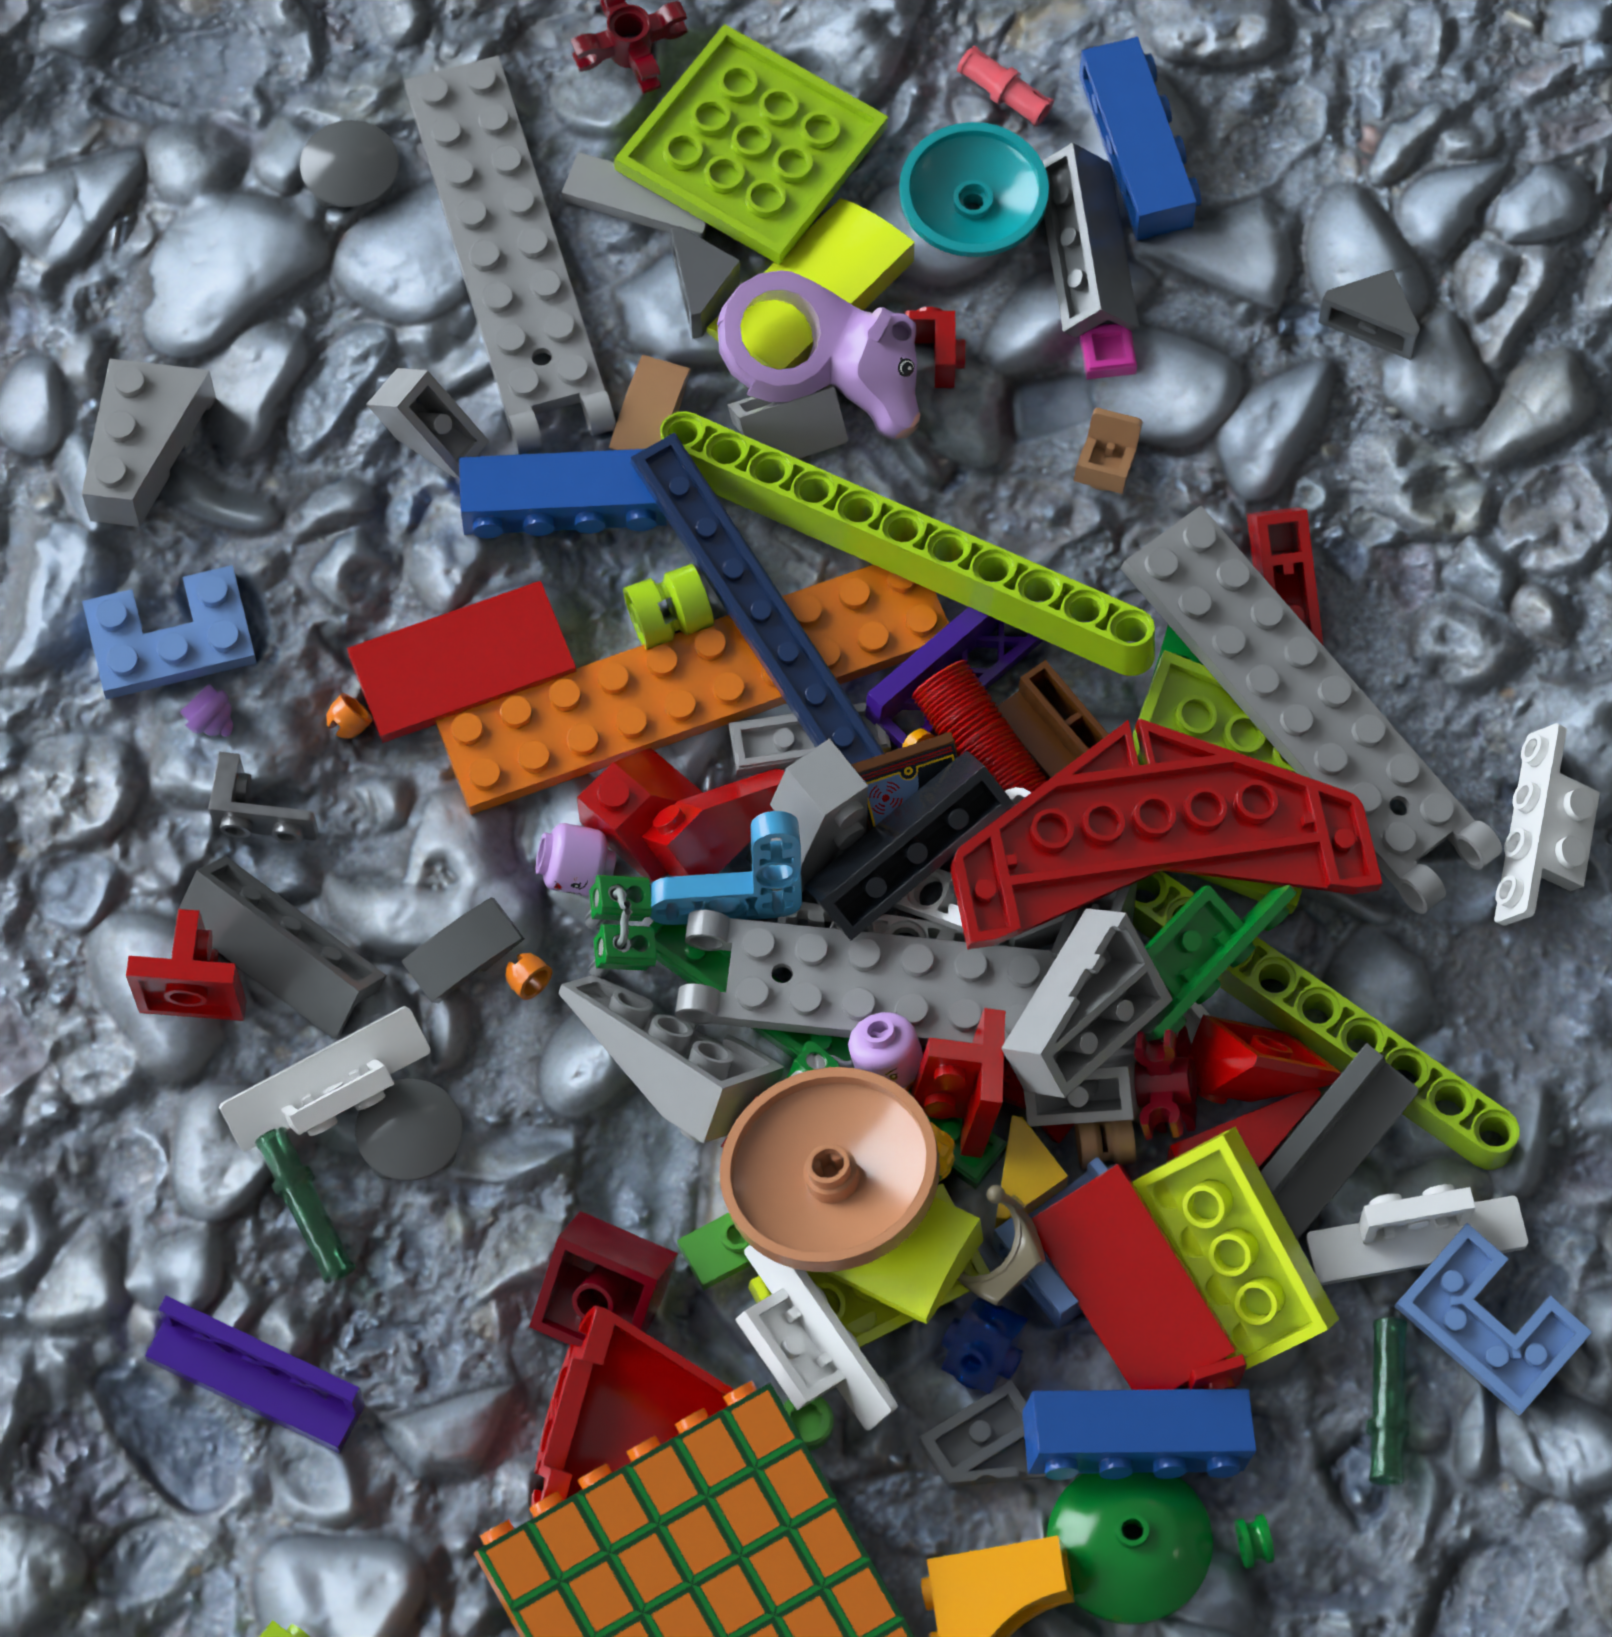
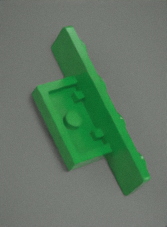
(1201, 945)

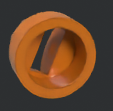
(349, 715)
(528, 975)

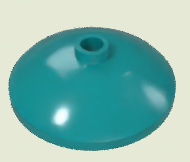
(980, 167)

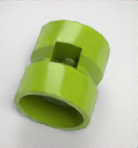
(685, 601)

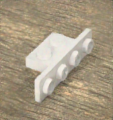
(1547, 830)
(328, 1081)
(1411, 1233)
(809, 1344)

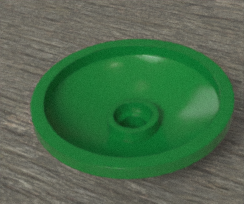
(1133, 1578)

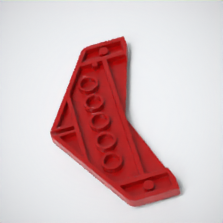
(1180, 812)

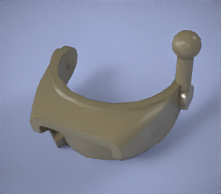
(1022, 1260)

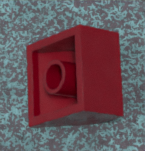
(604, 1269)

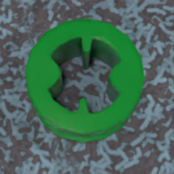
(1254, 1541)

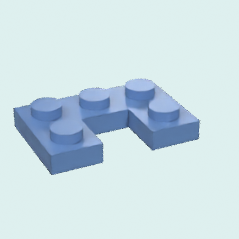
(140, 661)
(1505, 1363)

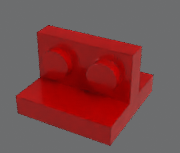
(191, 980)
(965, 1081)

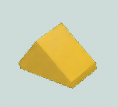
(1028, 1170)

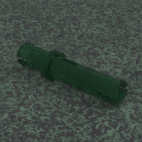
(295, 1185)
(1388, 1421)

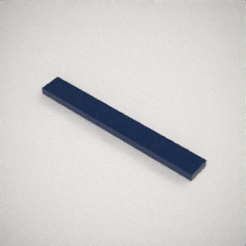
(752, 600)

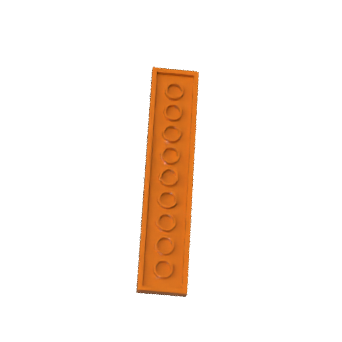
(676, 689)

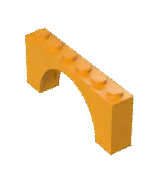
(996, 1587)

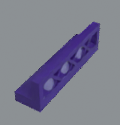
(948, 646)
(255, 1375)

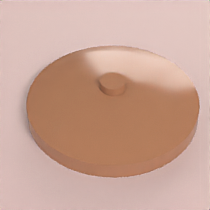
(829, 1169)

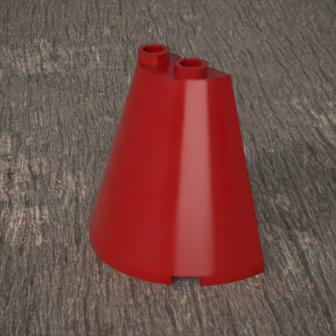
(615, 1397)

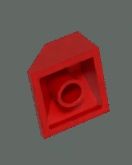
(627, 801)
(1253, 1062)

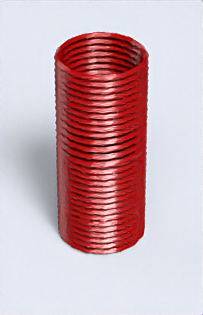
(957, 696)

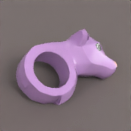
(854, 350)

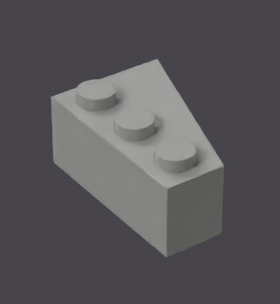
(138, 434)
(828, 803)
(1086, 1005)

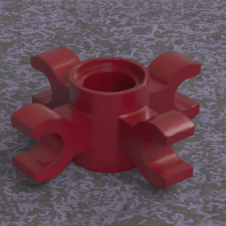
(630, 52)
(1165, 1083)

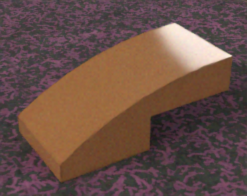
(650, 399)

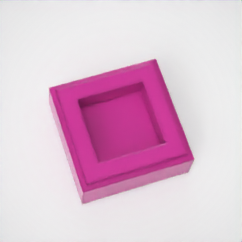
(1108, 352)

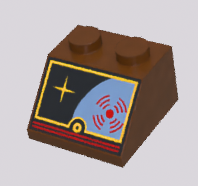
(903, 772)

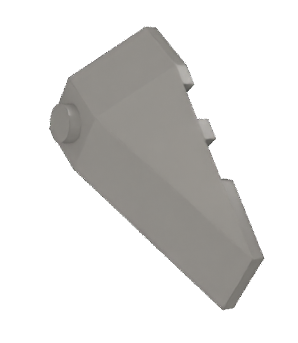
(681, 1071)

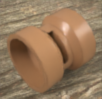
(1117, 1142)

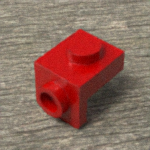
(939, 327)

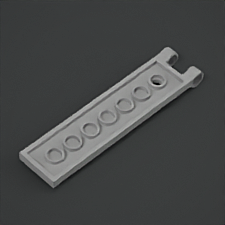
(507, 248)
(1305, 700)
(844, 981)

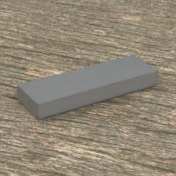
(602, 189)
(780, 741)

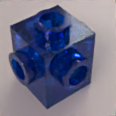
(983, 1345)

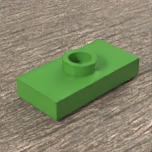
(714, 1251)

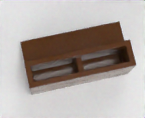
(1050, 720)

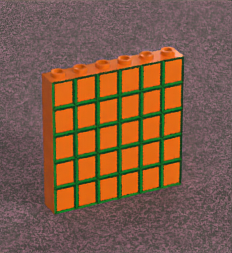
(695, 1540)

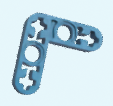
(745, 893)

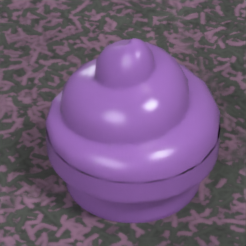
(209, 713)

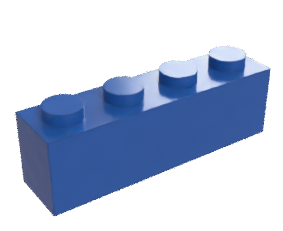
(1138, 138)
(554, 494)
(1138, 1432)

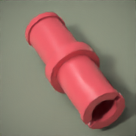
(1005, 85)

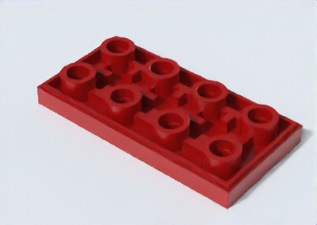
(460, 660)
(1131, 1283)

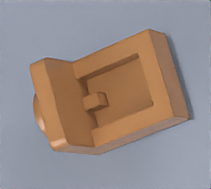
(1108, 450)

